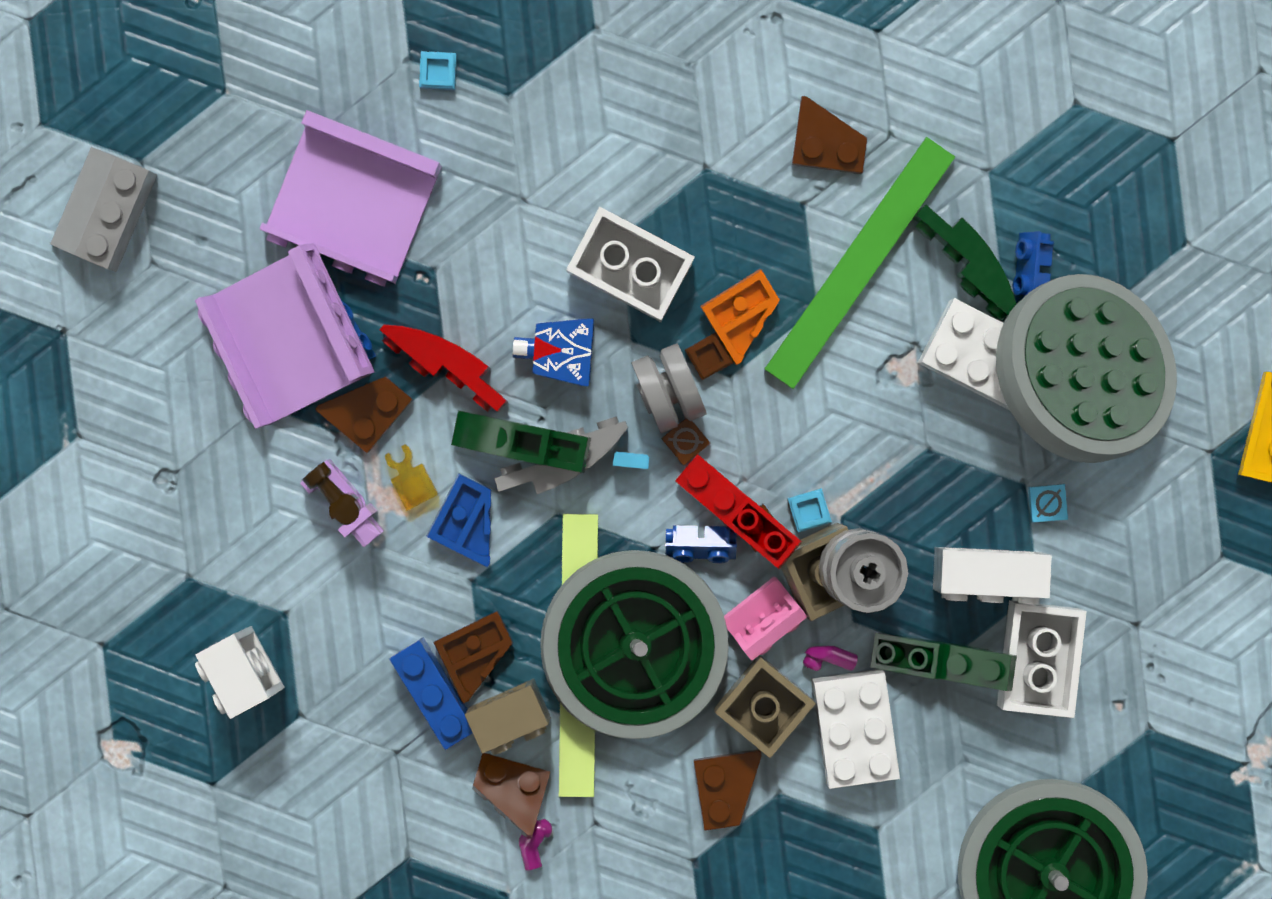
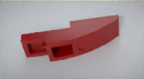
(434, 354)
(738, 511)

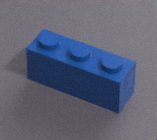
(432, 692)

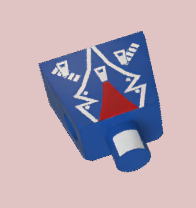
(560, 350)

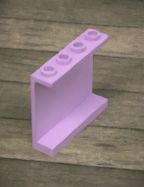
(352, 198)
(284, 336)

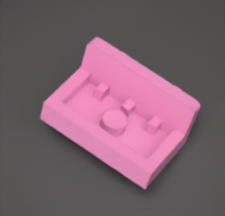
(764, 618)

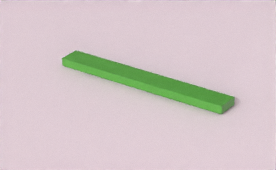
(859, 262)

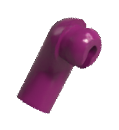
(829, 654)
(529, 847)

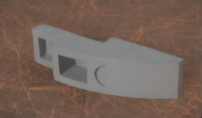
(549, 477)

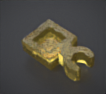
(412, 483)

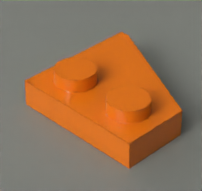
(741, 312)

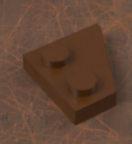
(827, 141)
(366, 411)
(474, 652)
(725, 786)
(512, 789)

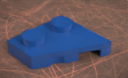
(465, 520)

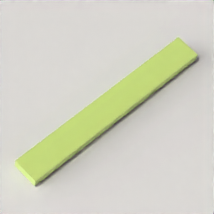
(577, 739)

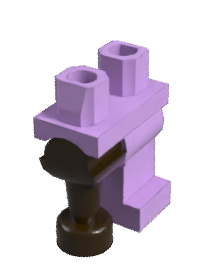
(345, 502)

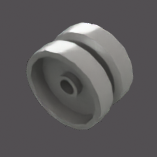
(668, 388)
(884, 573)

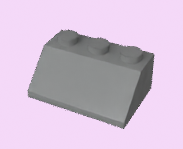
(103, 209)

